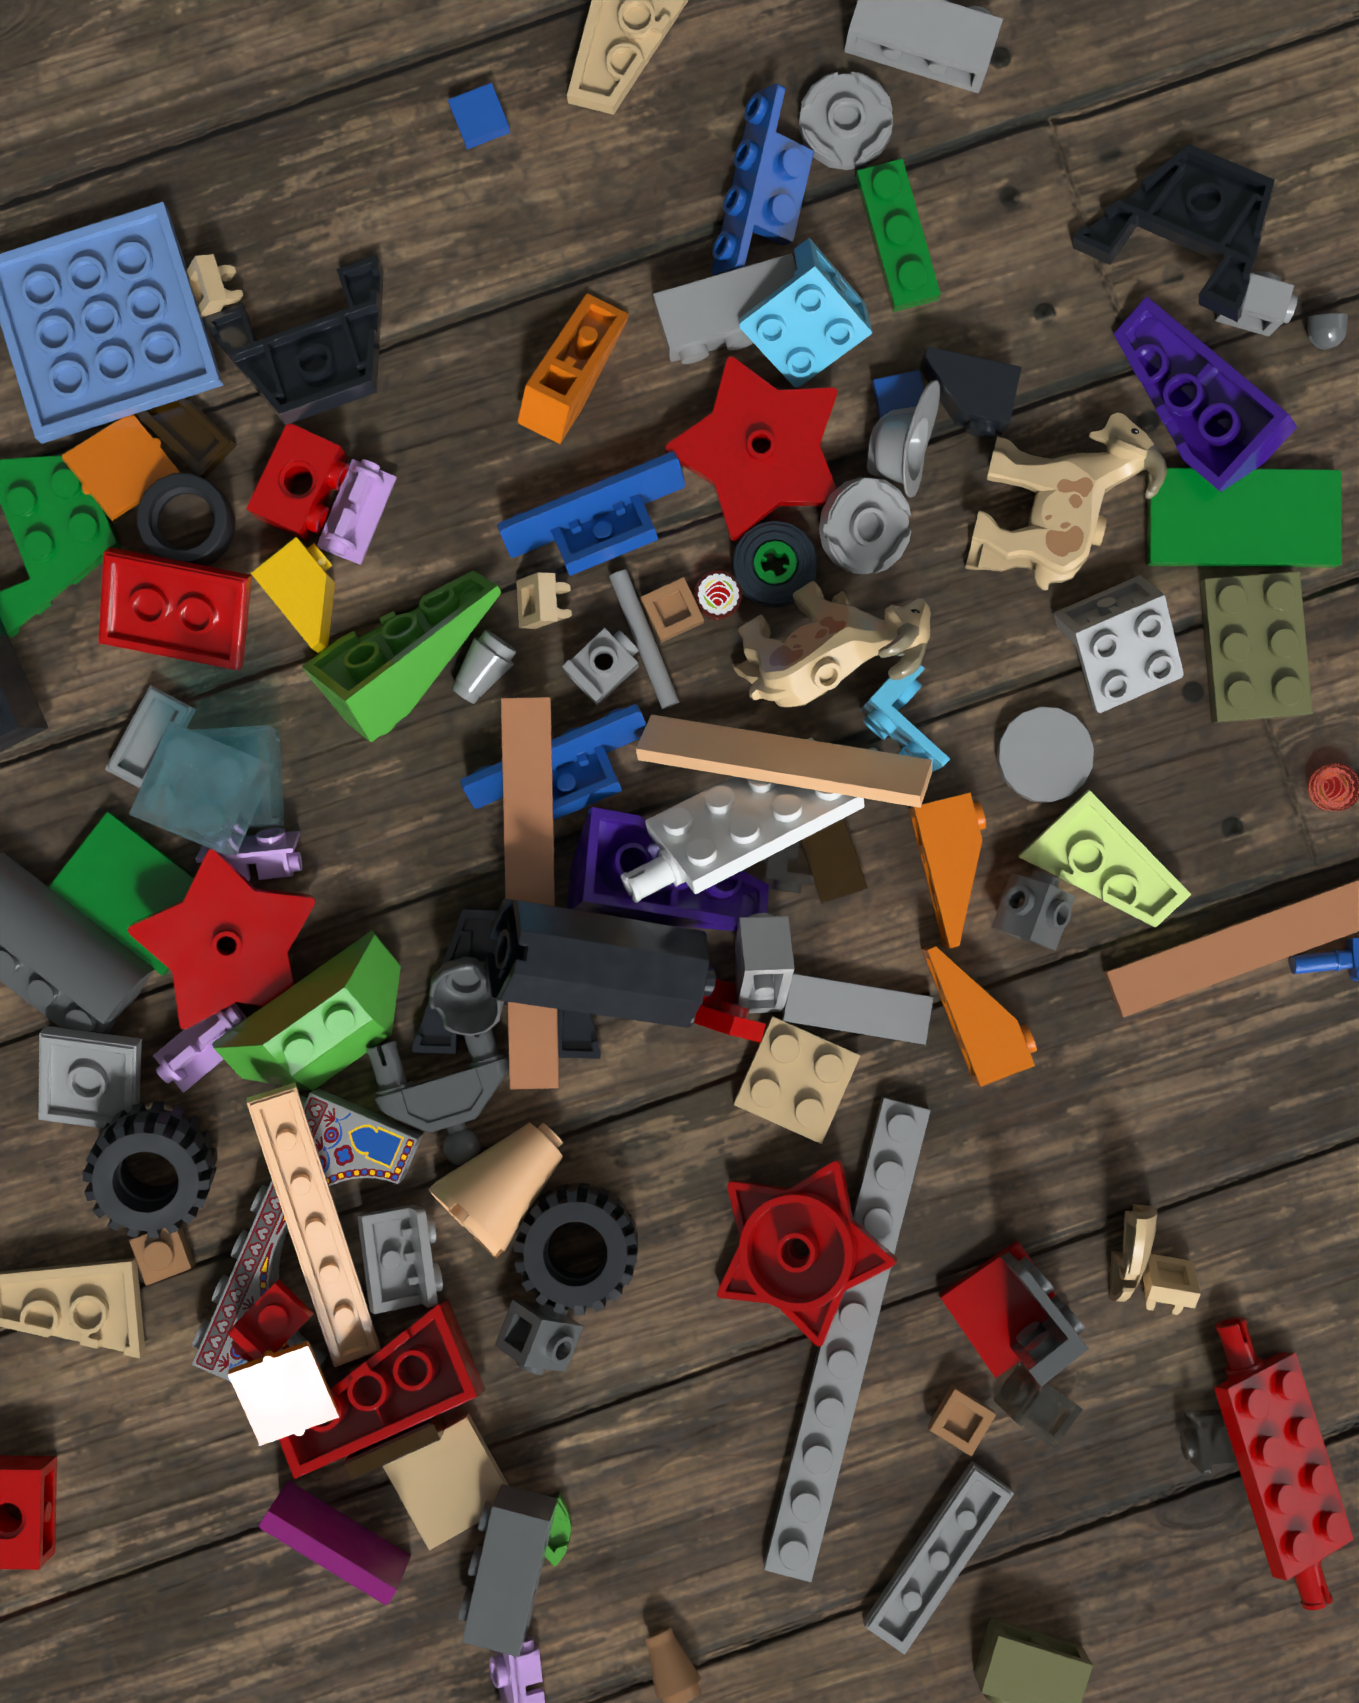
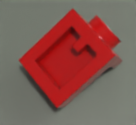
(724, 1016)
(269, 1322)

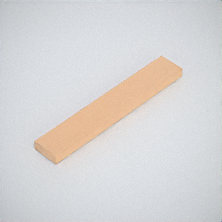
(785, 760)
(313, 1223)

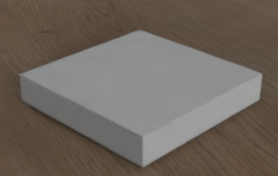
(87, 1076)

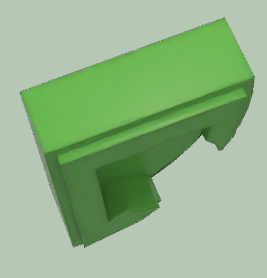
(560, 1532)

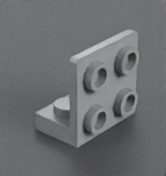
(1122, 642)

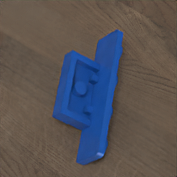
(765, 184)
(597, 519)
(578, 764)

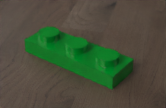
(897, 235)

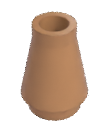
(671, 1668)

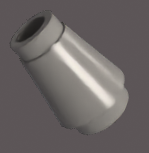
(483, 665)

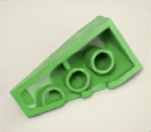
(388, 670)

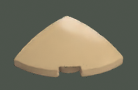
(1130, 1264)

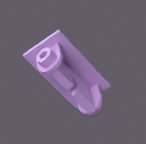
(356, 511)
(270, 850)
(191, 1051)
(515, 1673)

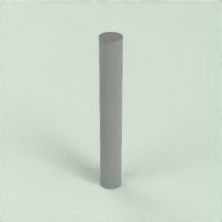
(644, 639)

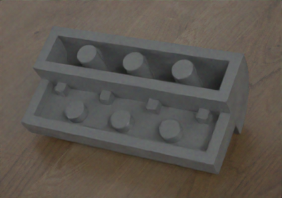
(62, 957)

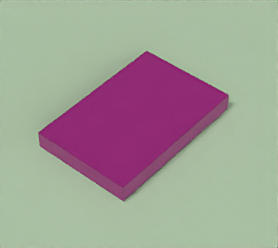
(336, 1542)

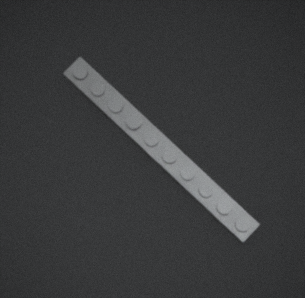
(844, 1355)

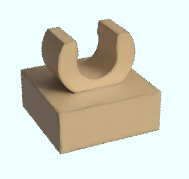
(208, 284)
(538, 600)
(1170, 1282)

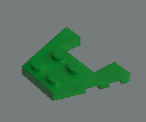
(55, 530)

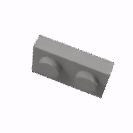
(399, 1258)

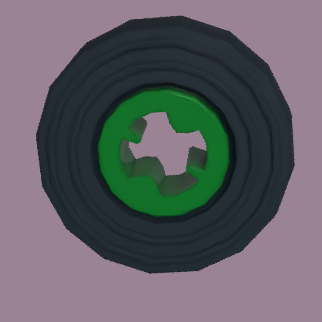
(783, 541)

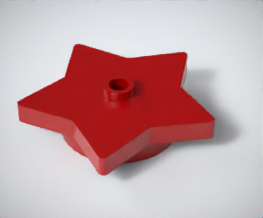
(752, 482)
(219, 906)
(771, 1269)

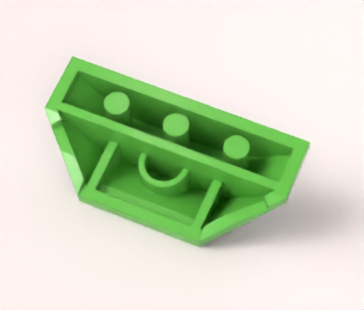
(319, 1020)

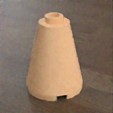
(500, 1185)

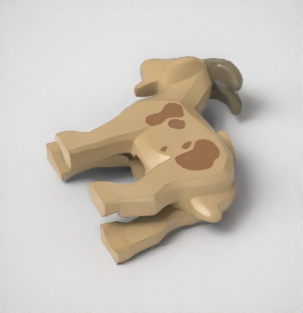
(1065, 503)
(829, 646)

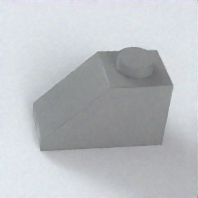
(763, 963)

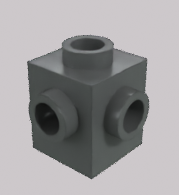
(1034, 909)
(538, 1336)

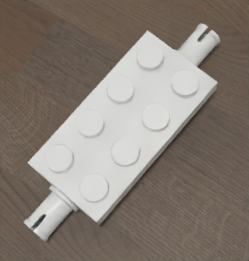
(731, 830)

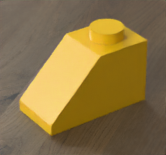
(301, 589)

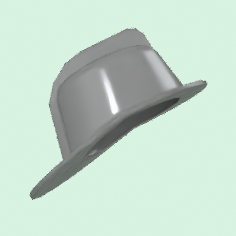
(901, 440)

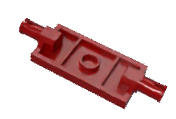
(1282, 1462)

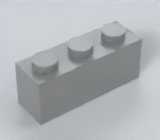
(926, 38)
(708, 311)

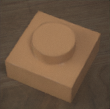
(672, 609)
(162, 1255)
(961, 1420)

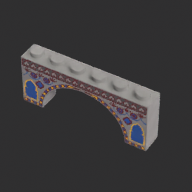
(350, 1146)

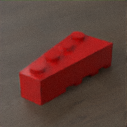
(395, 1389)

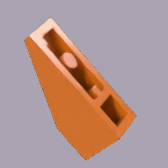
(571, 369)
(949, 852)
(984, 1030)

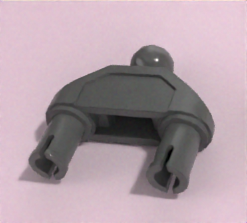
(445, 1099)

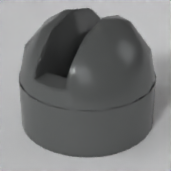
(1327, 329)

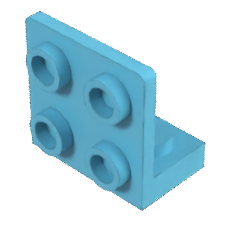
(808, 318)
(886, 720)

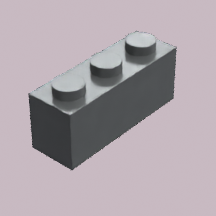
(507, 1569)

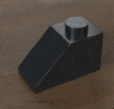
(973, 389)

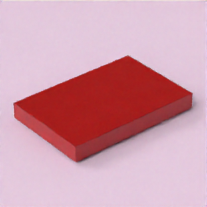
(174, 608)

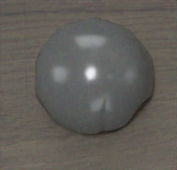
(461, 997)

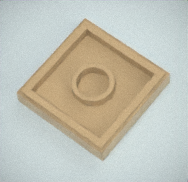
(447, 1482)

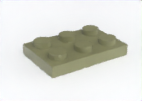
(1256, 647)

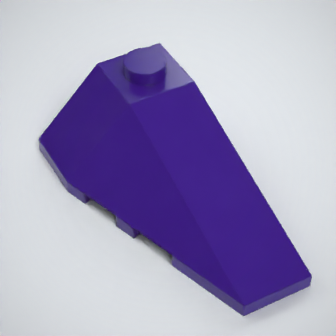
(1208, 407)
(620, 843)

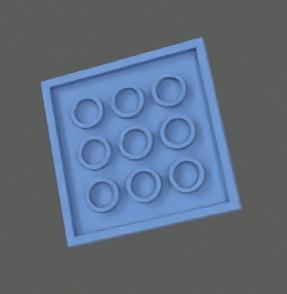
(103, 323)

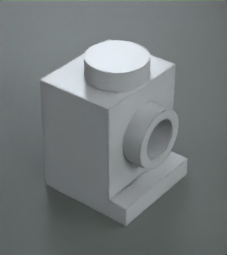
(1266, 305)
(601, 683)

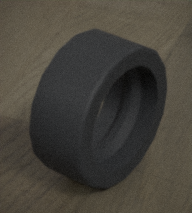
(163, 492)

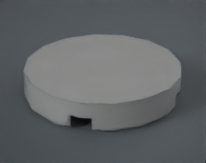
(846, 120)
(865, 525)
(1045, 754)

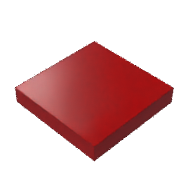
(993, 1309)

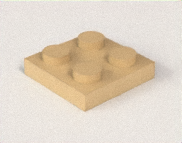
(796, 1079)

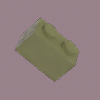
(1030, 1666)

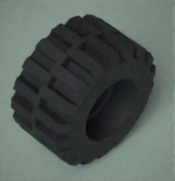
(142, 1205)
(563, 1287)

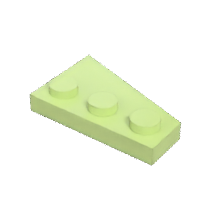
(1106, 860)

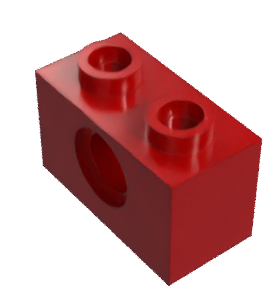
(296, 455)
(32, 1487)

